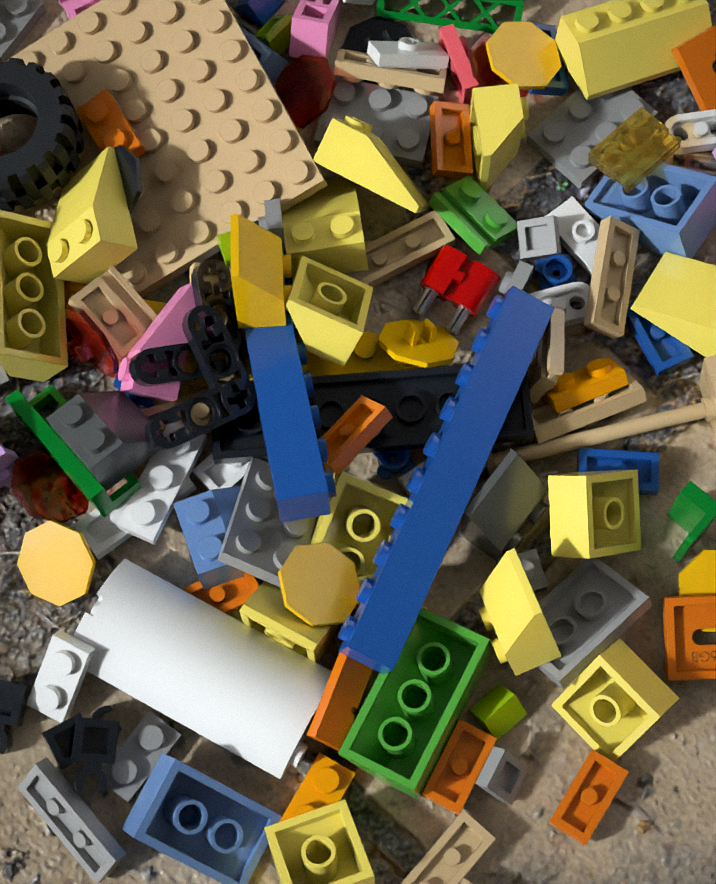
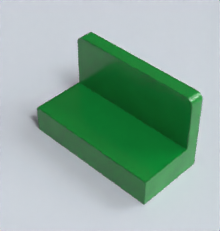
(694, 513)

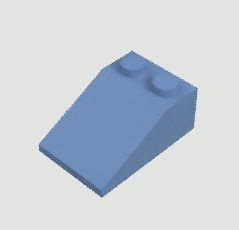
(669, 208)
(204, 526)
(200, 822)

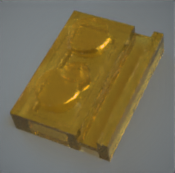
(634, 149)

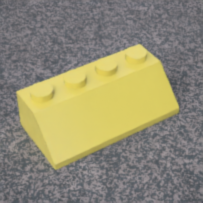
(627, 41)
(30, 301)

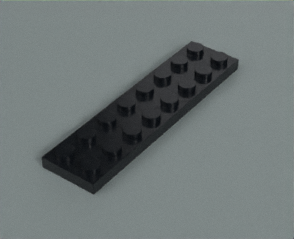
(409, 395)

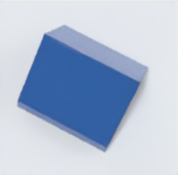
(259, 10)

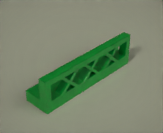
(422, 17)
(63, 456)

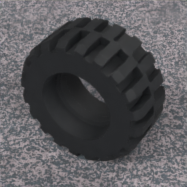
(52, 149)

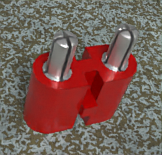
(459, 282)

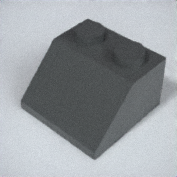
(104, 434)
(504, 507)

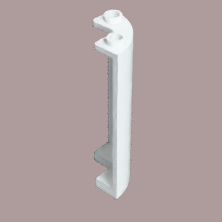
(203, 668)

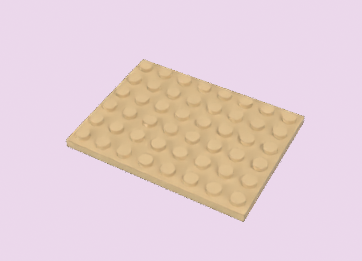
(201, 111)

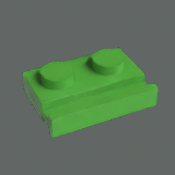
(474, 214)

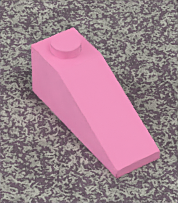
(314, 27)
(163, 331)

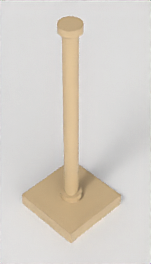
(705, 409)

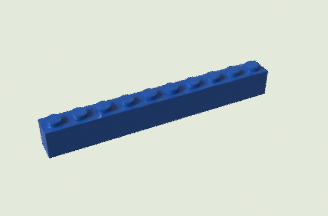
(445, 482)

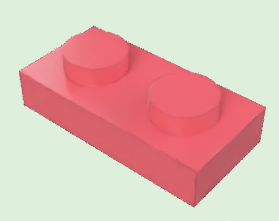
(458, 65)

